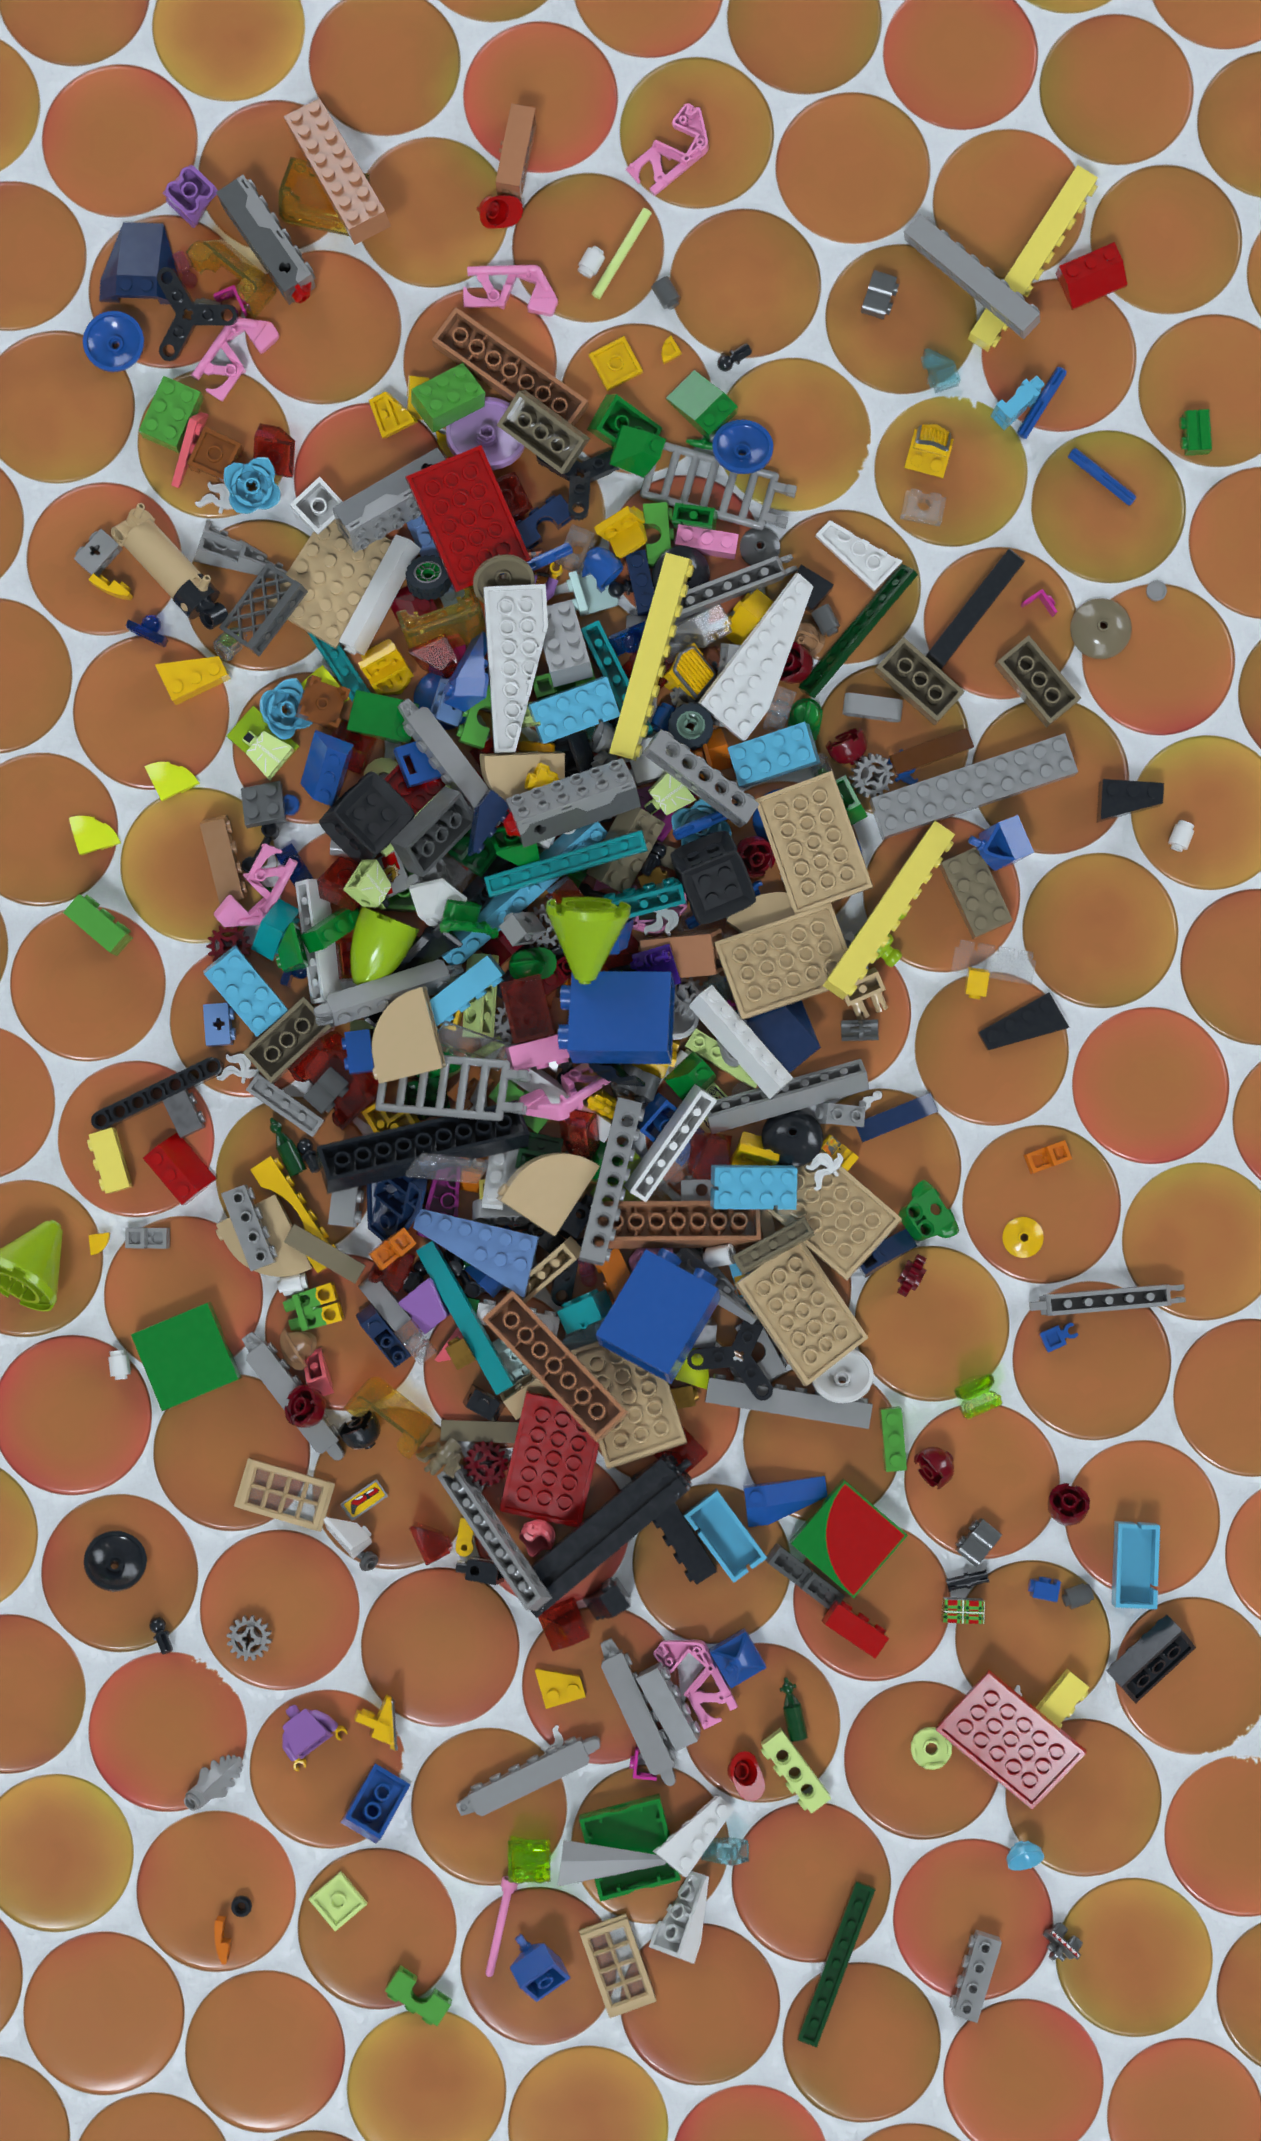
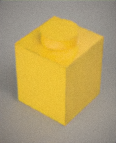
(976, 982)

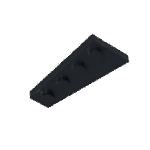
(1026, 1023)

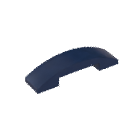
(897, 1117)

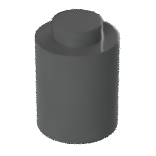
(666, 293)
(826, 620)

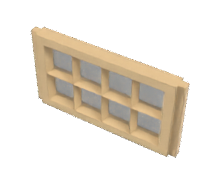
(284, 1494)
(617, 1965)

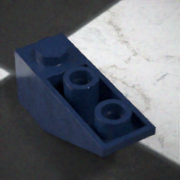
(485, 817)
(887, 1252)
(382, 1335)

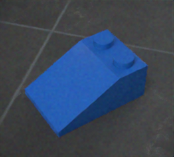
(656, 1117)
(375, 1803)

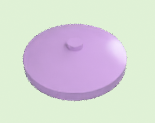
(482, 430)

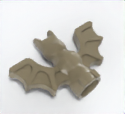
(447, 1454)

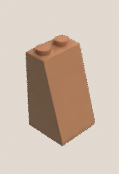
(692, 951)

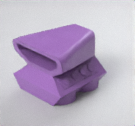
(190, 194)
(425, 1306)

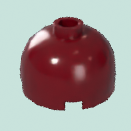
(798, 665)
(848, 746)
(756, 855)
(305, 1407)
(935, 1465)
(1068, 1504)

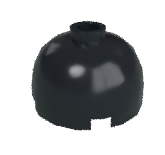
(361, 1432)

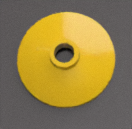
(1013, 1232)

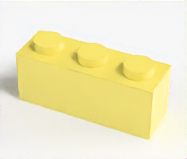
(109, 1161)
(1063, 1697)

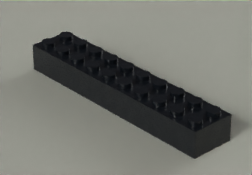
(393, 1151)

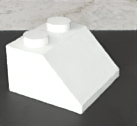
(316, 505)

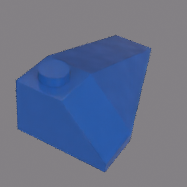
(469, 681)
(776, 1500)

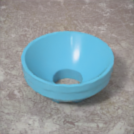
(1024, 1856)

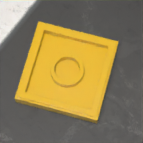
(615, 363)

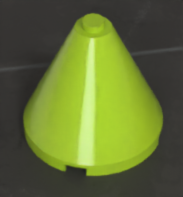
(587, 931)
(32, 1266)

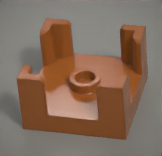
(214, 453)
(322, 703)
(474, 1073)

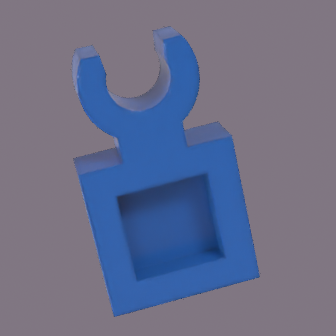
(1055, 1338)

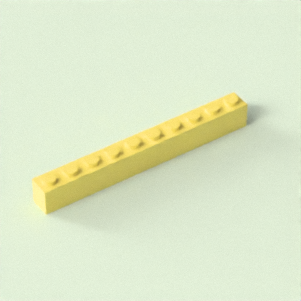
(1039, 250)
(651, 656)
(888, 911)

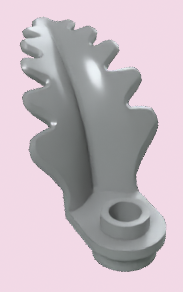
(213, 1782)

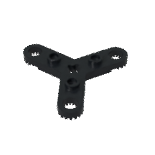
(182, 327)
(580, 487)
(566, 1279)
(723, 1358)

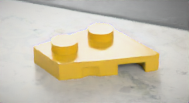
(390, 414)
(559, 1687)

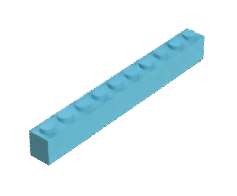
(519, 899)

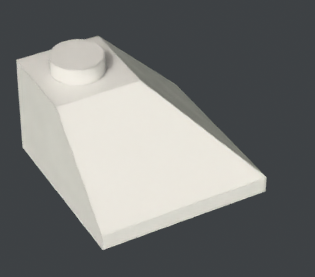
(431, 899)
(349, 1535)

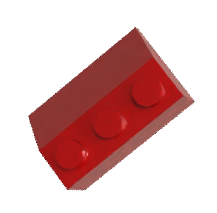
(1092, 276)
(179, 1168)

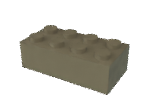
(543, 431)
(919, 681)
(1037, 681)
(623, 872)
(975, 893)
(286, 1041)

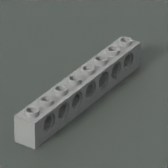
(624, 1109)
(495, 1539)

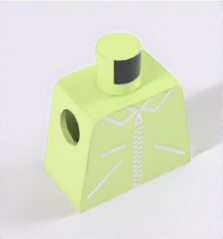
(267, 752)
(668, 795)
(369, 885)

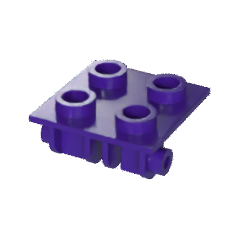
(656, 960)

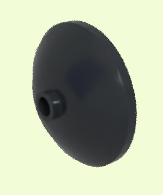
(701, 568)
(796, 1148)
(118, 1549)

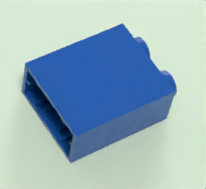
(619, 1018)
(659, 1314)

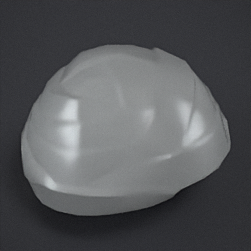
(603, 737)

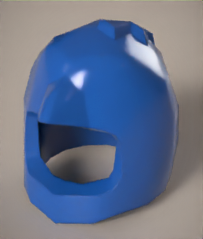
(603, 566)

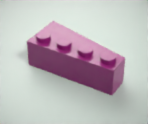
(442, 1198)

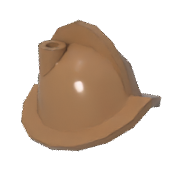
(810, 636)
(297, 1347)

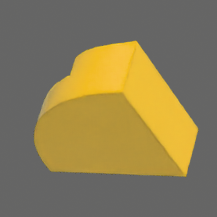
(670, 350)
(98, 1242)

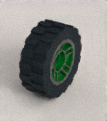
(427, 578)

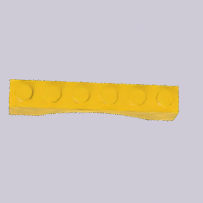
(270, 1176)

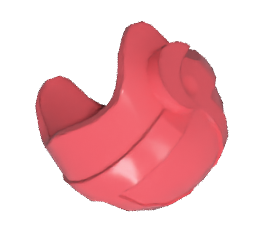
(537, 1536)

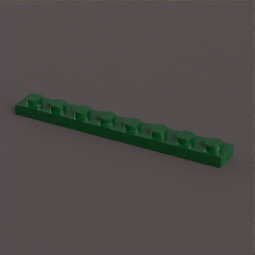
(858, 630)
(836, 1963)

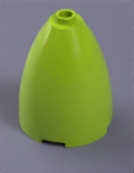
(378, 945)

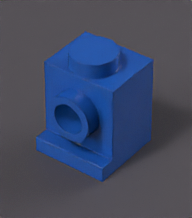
(1044, 1588)

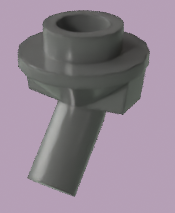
(368, 1560)

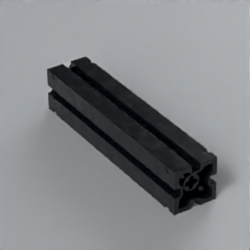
(611, 1526)

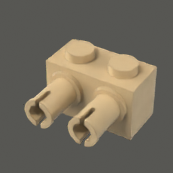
(871, 987)

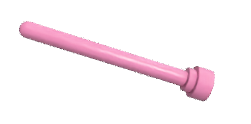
(508, 1889)

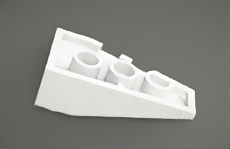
(682, 1926)

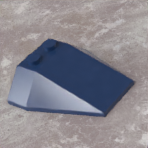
(135, 262)
(786, 1034)
(394, 1204)

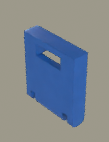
(423, 769)

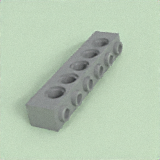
(690, 778)

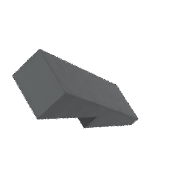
(803, 1576)

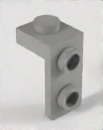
(840, 1114)

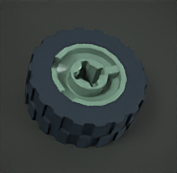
(692, 714)

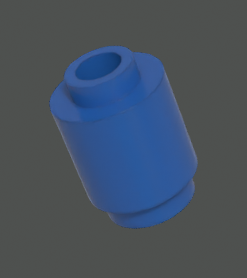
(661, 717)

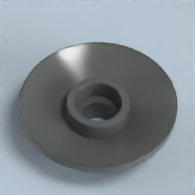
(754, 555)

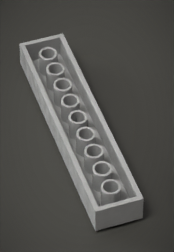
(973, 786)

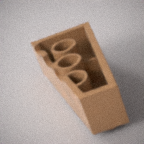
(223, 858)

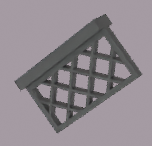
(274, 620)

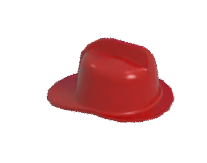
(500, 211)
(746, 1776)

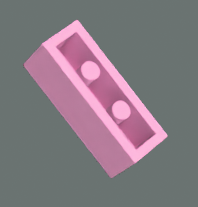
(708, 541)
(536, 1053)

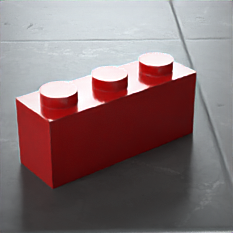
(856, 1628)

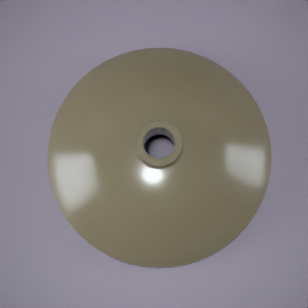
(488, 573)
(1094, 640)

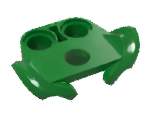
(464, 917)
(922, 1198)

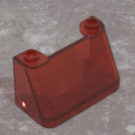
(327, 1053)

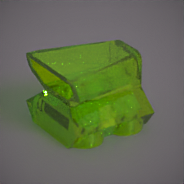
(977, 1395)
(529, 1860)

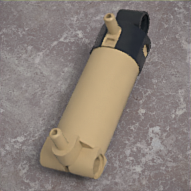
(170, 567)

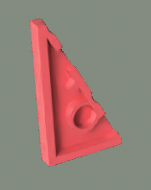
(193, 431)

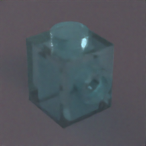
(720, 985)

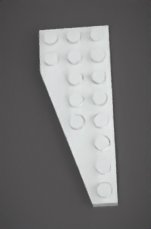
(515, 637)
(751, 677)

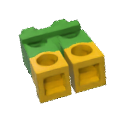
(308, 1308)

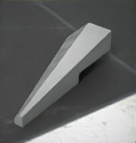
(222, 551)
(692, 1259)
(589, 1862)

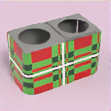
(963, 1610)

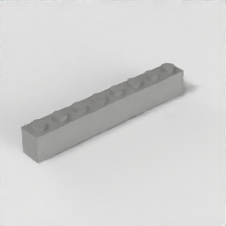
(972, 276)
(796, 1095)
(788, 1402)

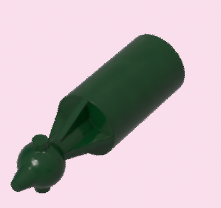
(287, 1150)
(793, 1713)

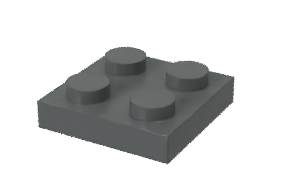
(263, 804)

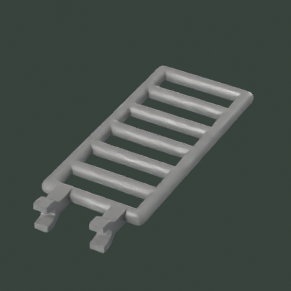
(765, 516)
(459, 1112)

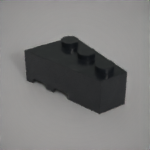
(1127, 797)
(608, 1600)

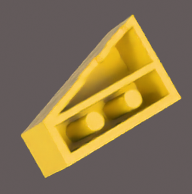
(192, 677)

